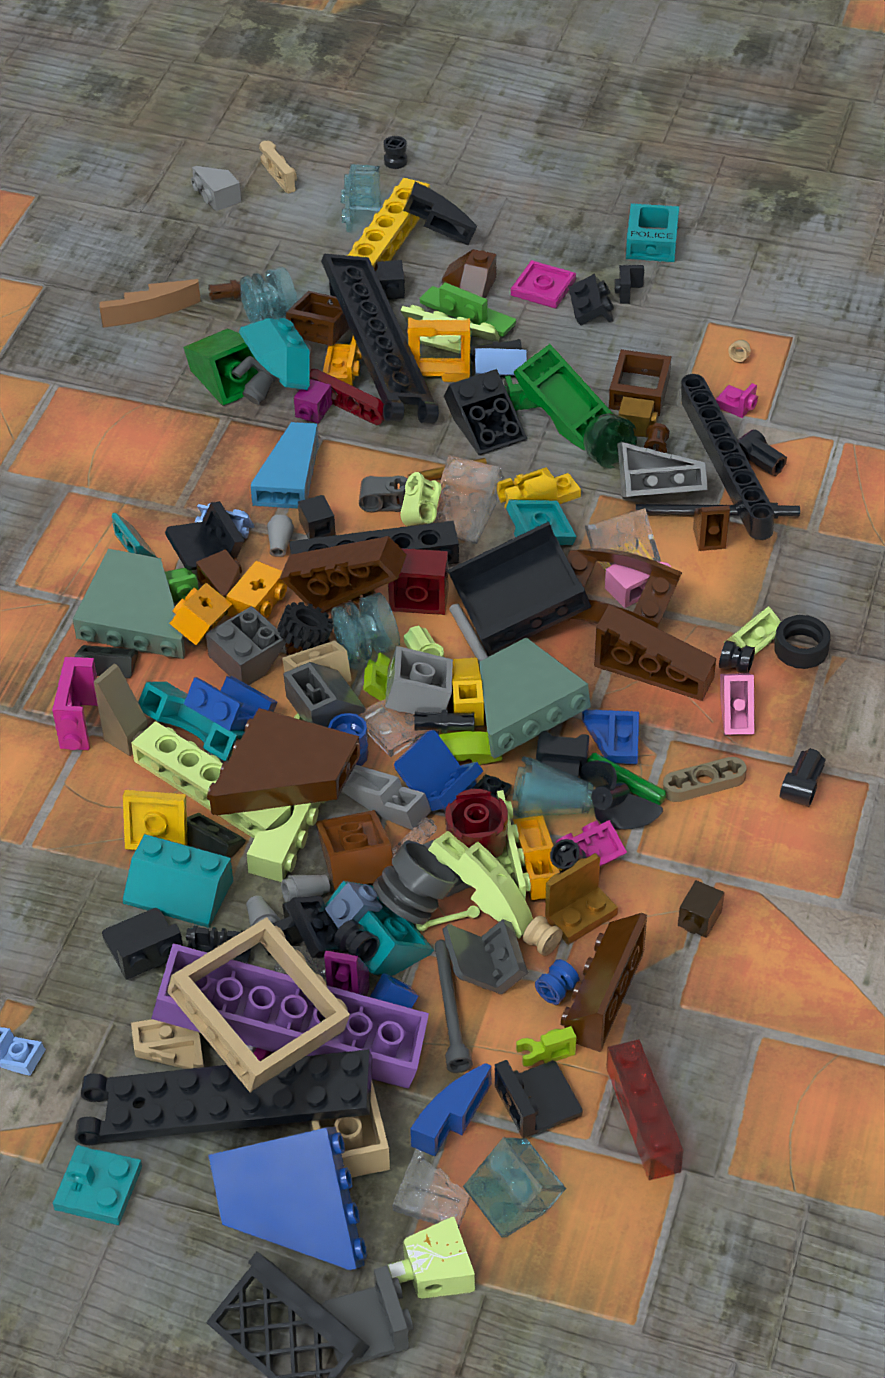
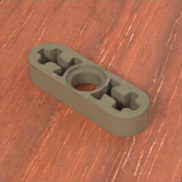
(712, 769)

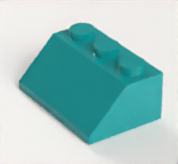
(178, 880)
(399, 940)

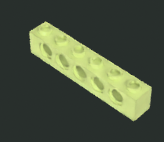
(193, 772)

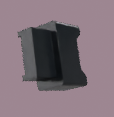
(563, 752)

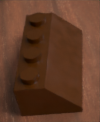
(606, 981)

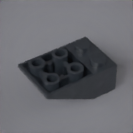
(484, 412)

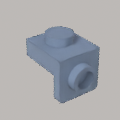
(353, 903)

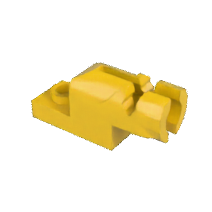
(539, 486)

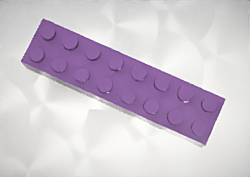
(272, 1011)

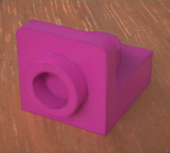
(738, 401)

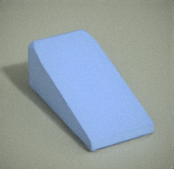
(501, 359)

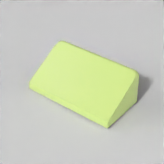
(757, 631)

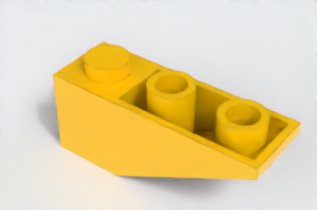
(467, 689)

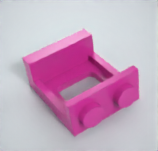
(74, 690)

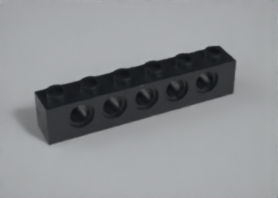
(431, 536)

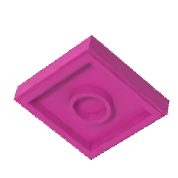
(543, 284)

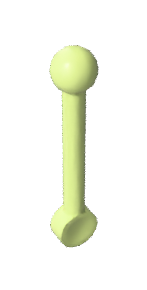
(472, 912)

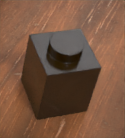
(700, 909)

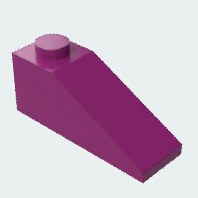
(346, 972)

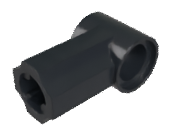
(760, 453)
(802, 782)

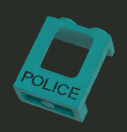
(652, 243)

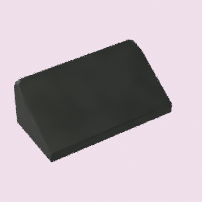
(107, 656)
(211, 836)

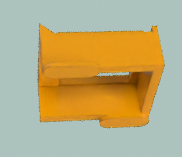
(449, 368)

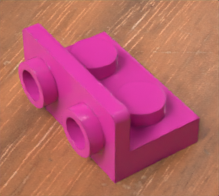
(600, 840)

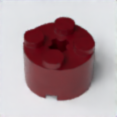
(478, 818)

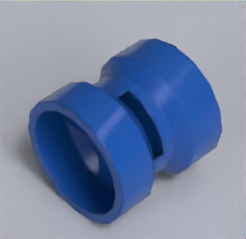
(553, 986)

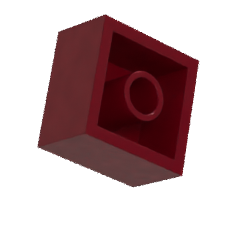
(421, 583)

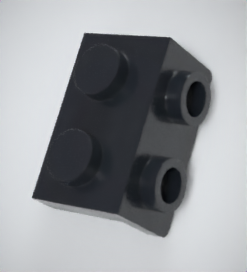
(591, 299)

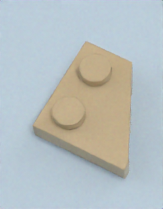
(167, 1044)

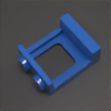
(231, 705)

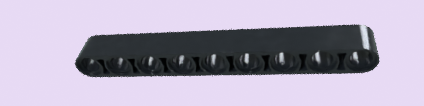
(727, 457)

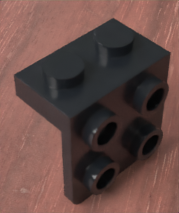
(205, 538)
(141, 942)

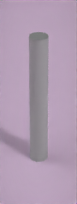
(468, 632)

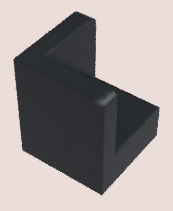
(316, 517)

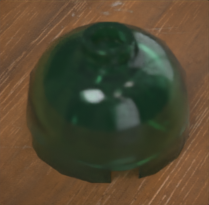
(603, 436)

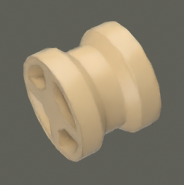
(542, 935)

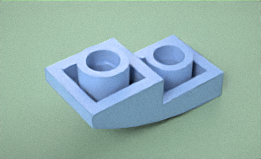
(19, 1053)

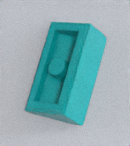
(130, 537)

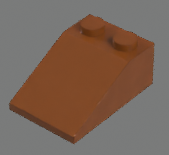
(354, 847)

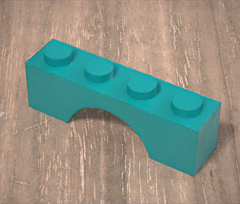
(166, 705)

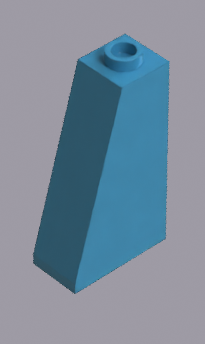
(288, 469)

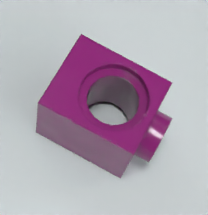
(314, 402)

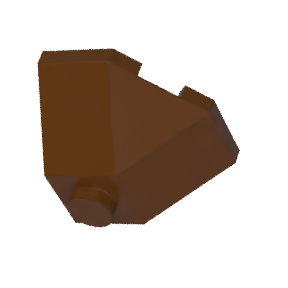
(472, 272)

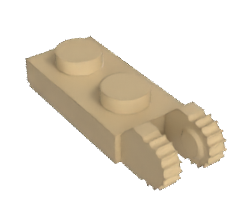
(277, 166)

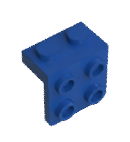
(435, 771)

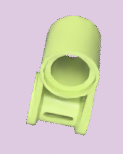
(421, 501)

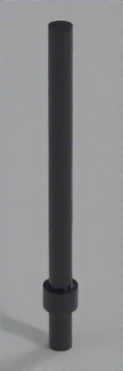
(689, 509)

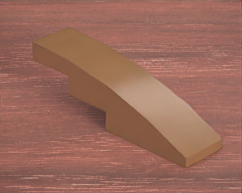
(150, 304)

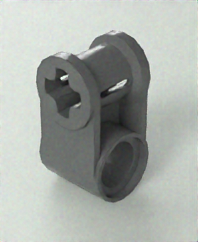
(382, 493)

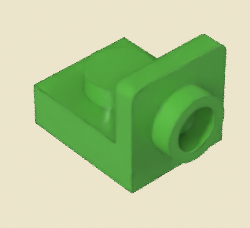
(181, 583)

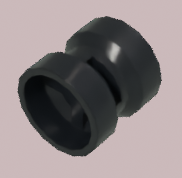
(395, 152)
(736, 657)
(566, 852)
(354, 939)

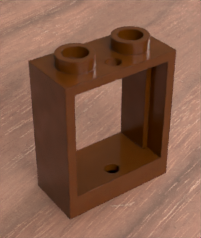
(318, 319)
(635, 363)

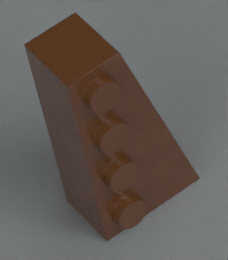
(343, 571)
(651, 655)

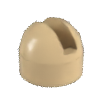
(739, 355)

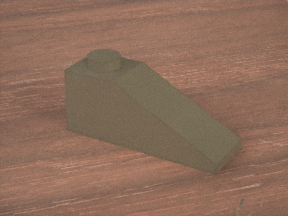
(118, 710)

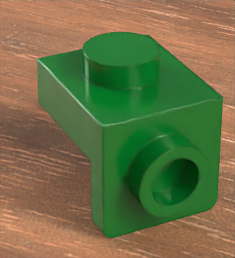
(517, 396)

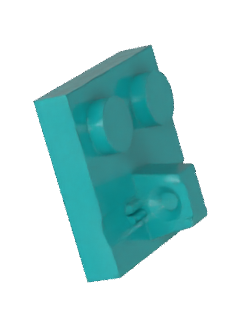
(533, 513)
(97, 1185)

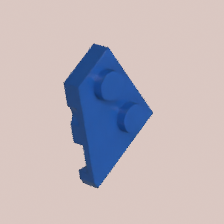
(614, 733)

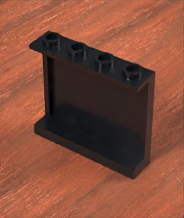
(519, 588)

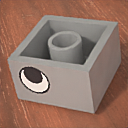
(418, 682)

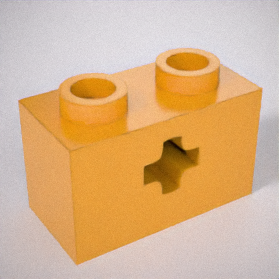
(257, 588)
(199, 612)

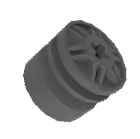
(414, 883)

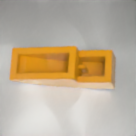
(536, 847)

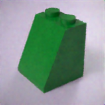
(215, 359)

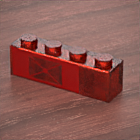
(644, 1110)

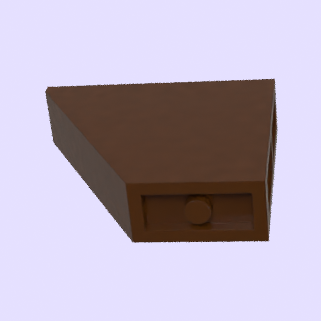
(283, 765)

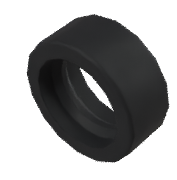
(802, 657)

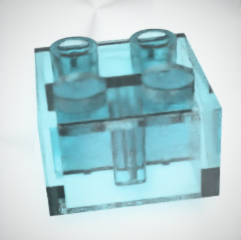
(513, 1186)

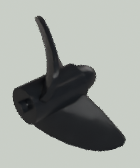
(614, 800)

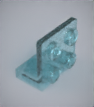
(360, 192)

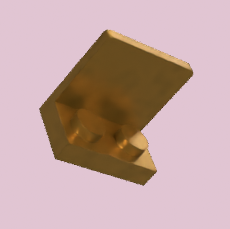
(576, 900)

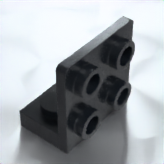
(536, 1097)

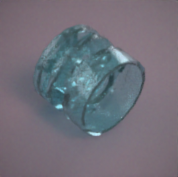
(269, 296)
(365, 627)

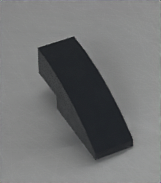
(439, 214)

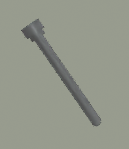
(458, 1055)

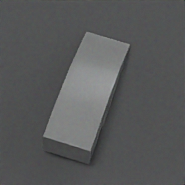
(387, 796)

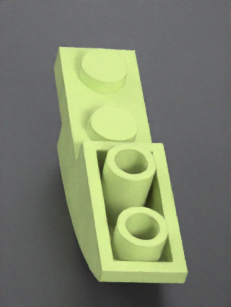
(495, 889)

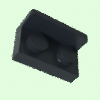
(314, 924)

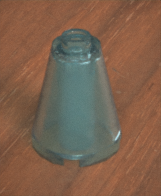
(549, 791)

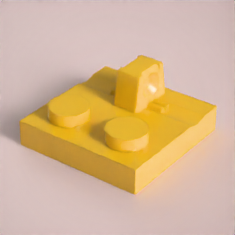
(154, 815)

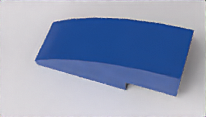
(450, 1110)

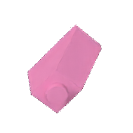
(626, 583)
(737, 703)

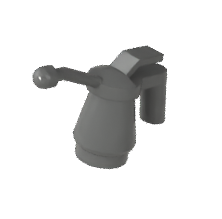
(259, 385)

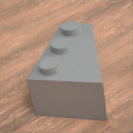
(655, 472)

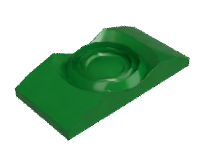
(561, 393)

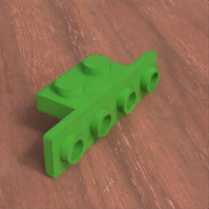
(464, 304)

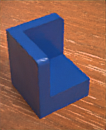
(394, 991)

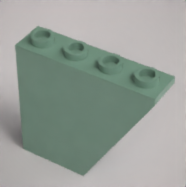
(130, 606)
(527, 695)

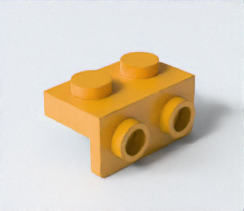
(343, 361)

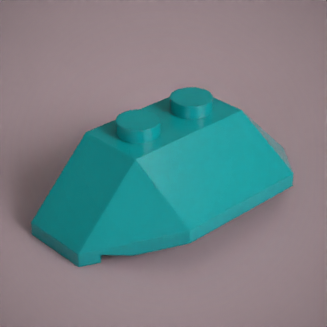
(279, 350)

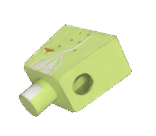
(436, 1262)

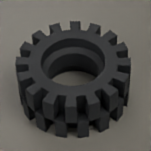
(305, 626)

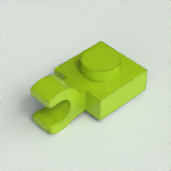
(376, 677)
(552, 1046)

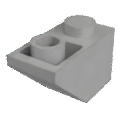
(216, 186)

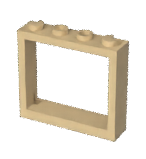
(222, 1036)

